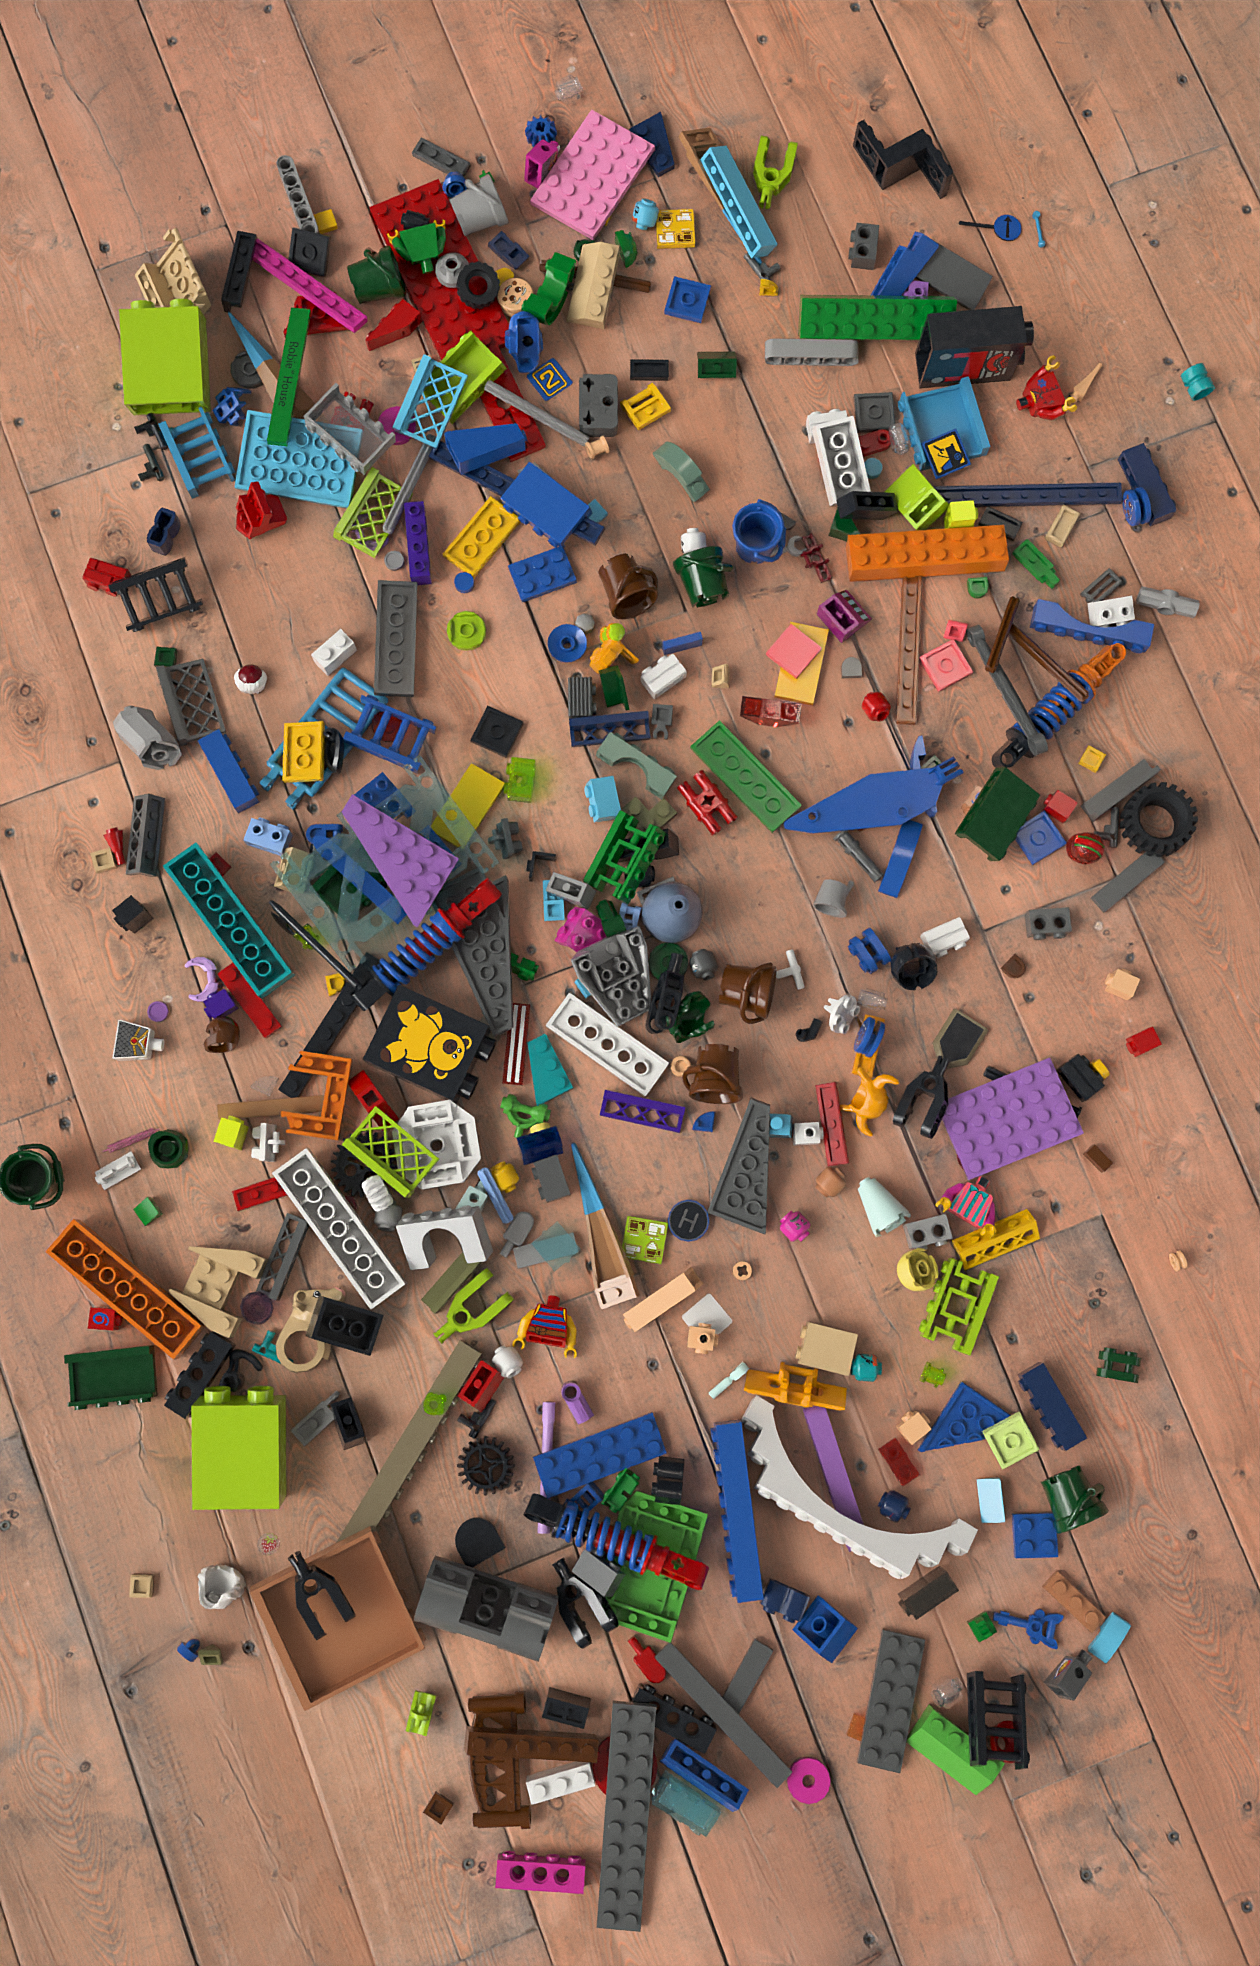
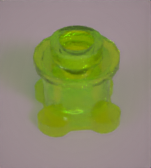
(304, 943)
(933, 1375)
(440, 1399)

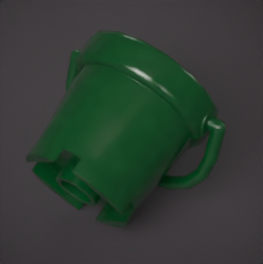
(376, 276)
(703, 575)
(30, 1177)
(1073, 1499)

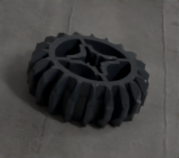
(489, 1477)

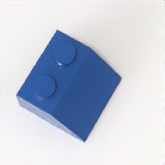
(825, 1629)

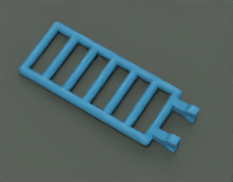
(277, 770)

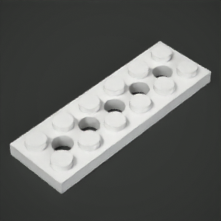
(607, 1058)

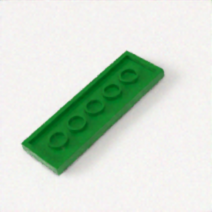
(745, 776)

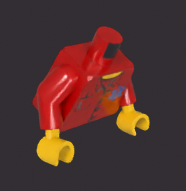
(1044, 394)

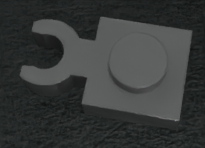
(662, 717)

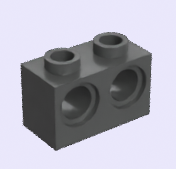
(864, 246)
(1046, 918)

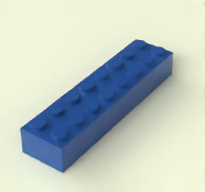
(738, 1510)

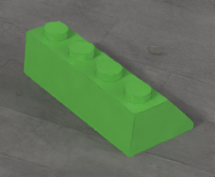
(948, 1748)

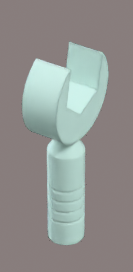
(734, 1375)

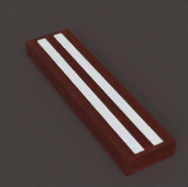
(516, 1046)

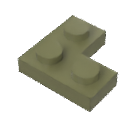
(657, 816)

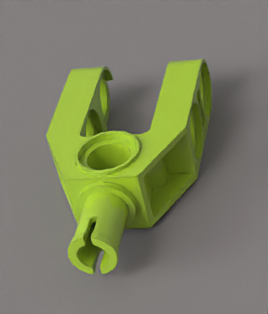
(778, 178)
(457, 1306)

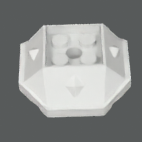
(458, 1135)

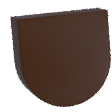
(1014, 967)

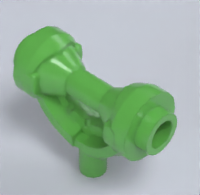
(512, 1106)

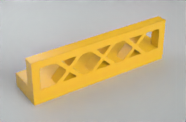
(1007, 1228)

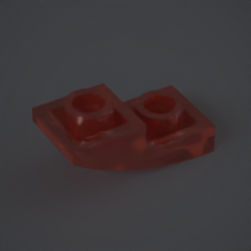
(898, 1462)

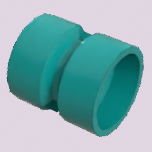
(1197, 381)

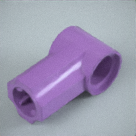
(577, 1403)

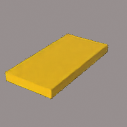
(481, 537)
(804, 687)
(474, 797)

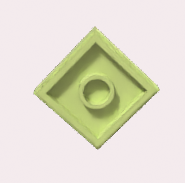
(1010, 1440)

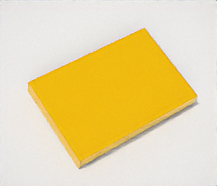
(303, 752)

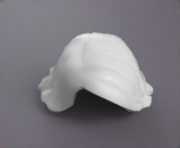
(219, 1586)

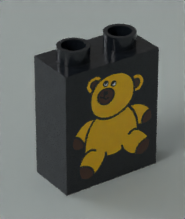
(430, 1045)

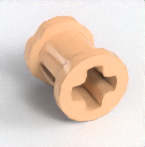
(597, 447)

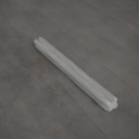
(536, 413)
(408, 486)

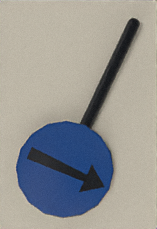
(1005, 227)

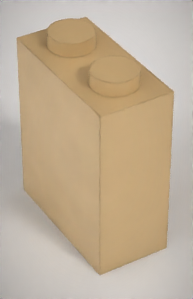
(826, 1348)

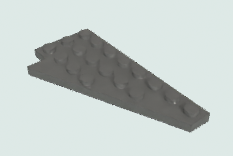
(485, 949)

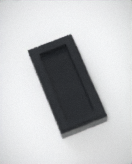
(649, 370)
(995, 517)

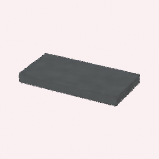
(955, 277)

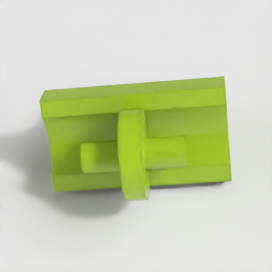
(420, 1713)

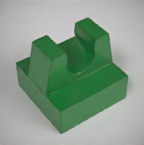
(982, 1626)

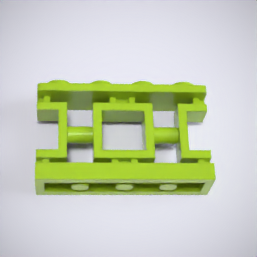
(975, 1312)

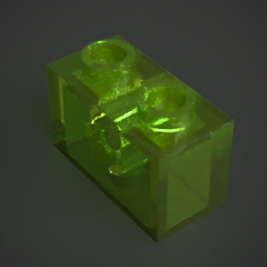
(524, 790)

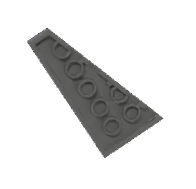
(744, 1180)

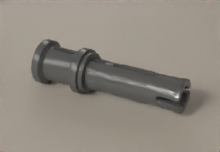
(853, 848)

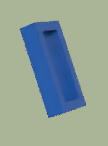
(682, 643)

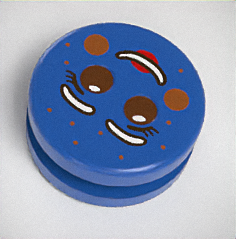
(1136, 506)
(869, 1037)

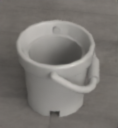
(479, 206)

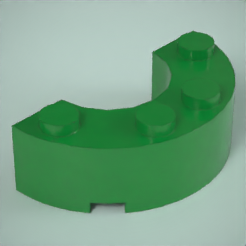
(553, 292)

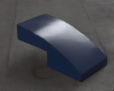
(508, 251)

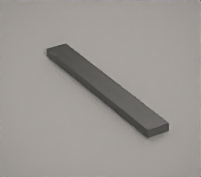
(723, 1714)

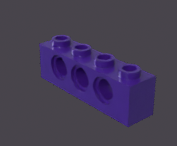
(417, 543)

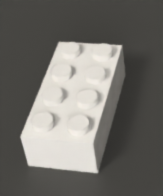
(840, 458)

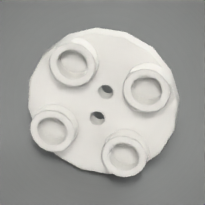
(842, 1013)

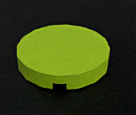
(466, 630)

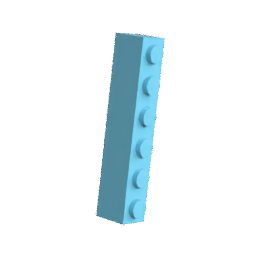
(738, 201)

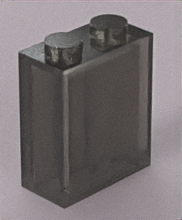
(927, 1593)

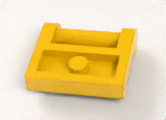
(647, 411)

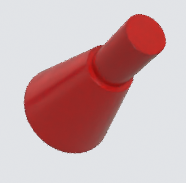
(115, 841)

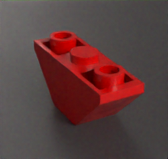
(370, 1097)

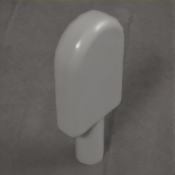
(517, 1231)

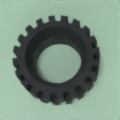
(1170, 800)

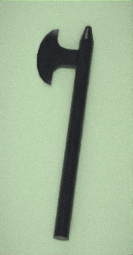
(285, 918)

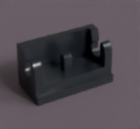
(566, 1708)

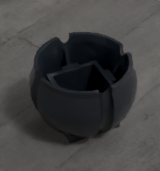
(916, 973)

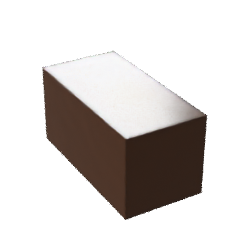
(1098, 1158)

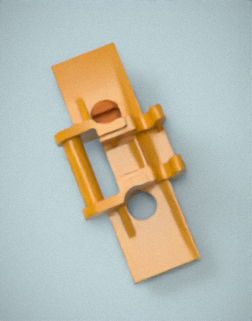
(807, 1395)

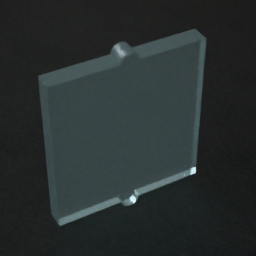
(556, 1246)

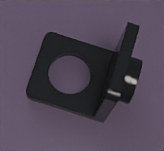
(538, 855)

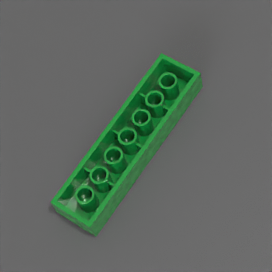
(868, 316)

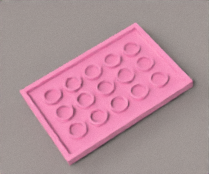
(592, 175)

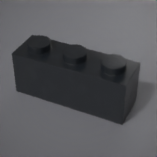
(867, 505)

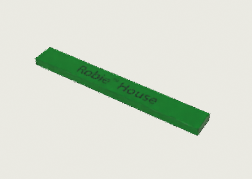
(289, 377)

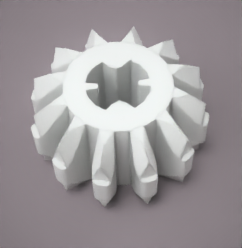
(377, 1193)

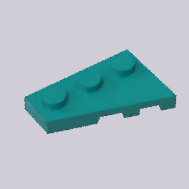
(547, 1072)

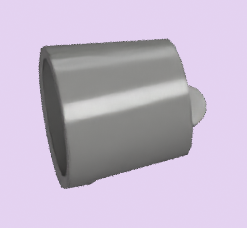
(832, 898)

